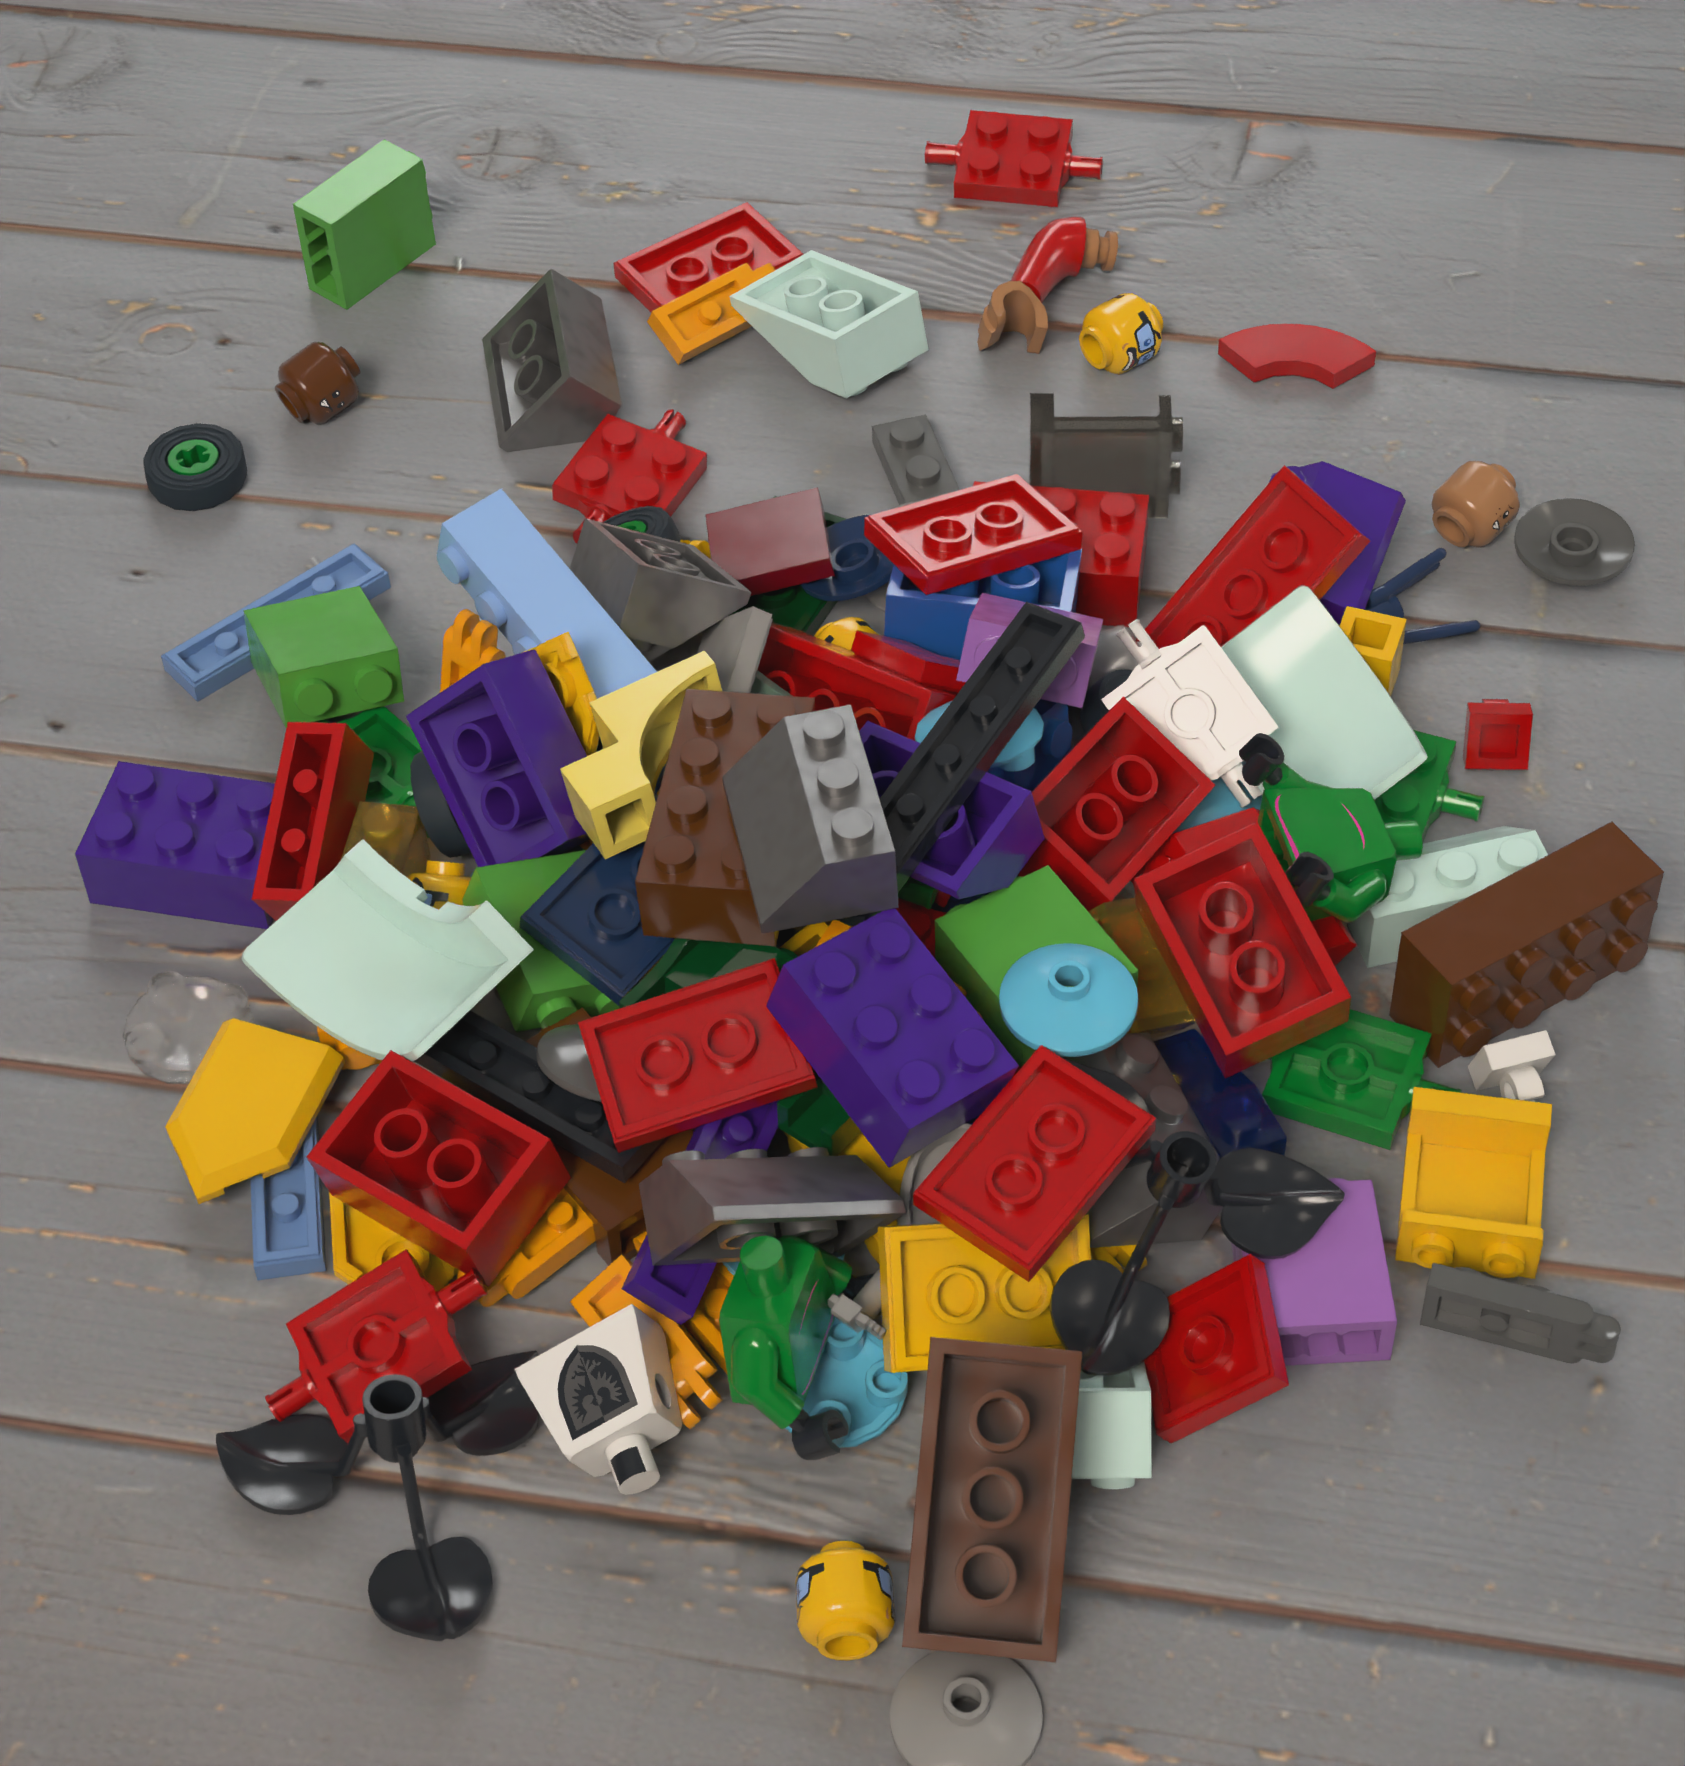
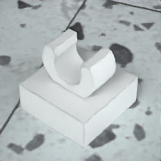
(1513, 1066)

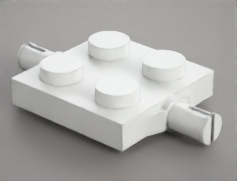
(1195, 702)

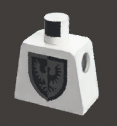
(608, 1397)

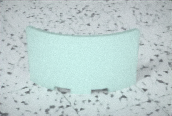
(1324, 697)
(381, 963)

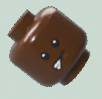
(318, 383)

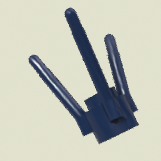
(1384, 600)

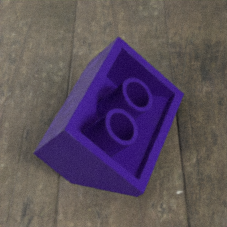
(1369, 508)
(499, 760)
(984, 840)

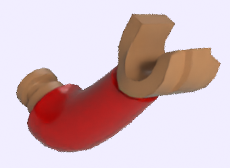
(1050, 257)

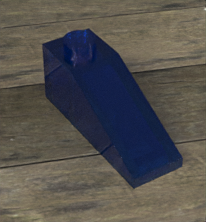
(1227, 1108)

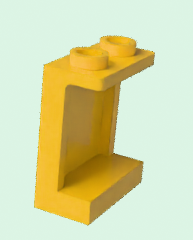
(1473, 1183)

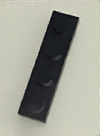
(507, 1077)

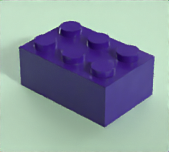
(177, 844)
(890, 1035)

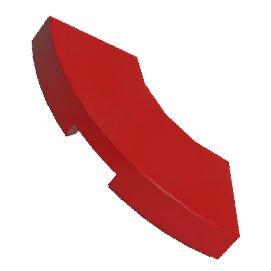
(1296, 351)

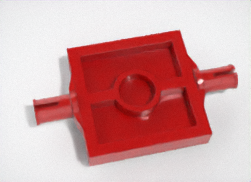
(1013, 158)
(629, 469)
(375, 1329)

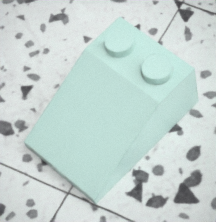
(835, 321)

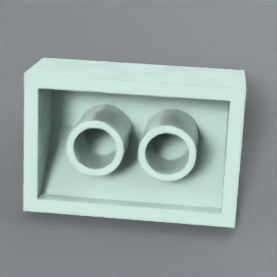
(1438, 879)
(1113, 1429)

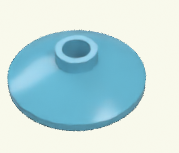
(1064, 1018)

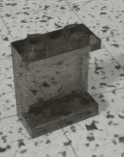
(1107, 452)

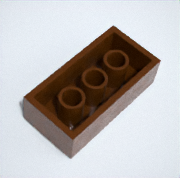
(691, 862)
(1526, 943)
(992, 1499)

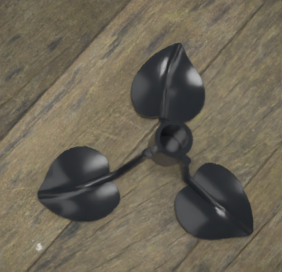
(1267, 1211)
(292, 1464)

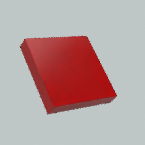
(1216, 1350)

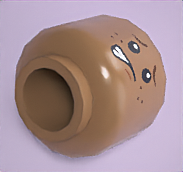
(1475, 504)

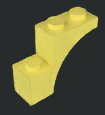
(636, 727)

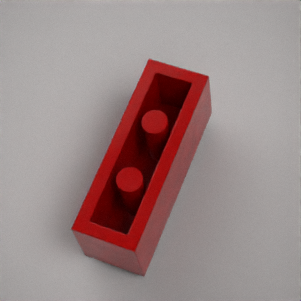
(311, 811)

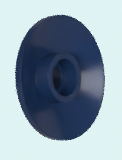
(856, 564)

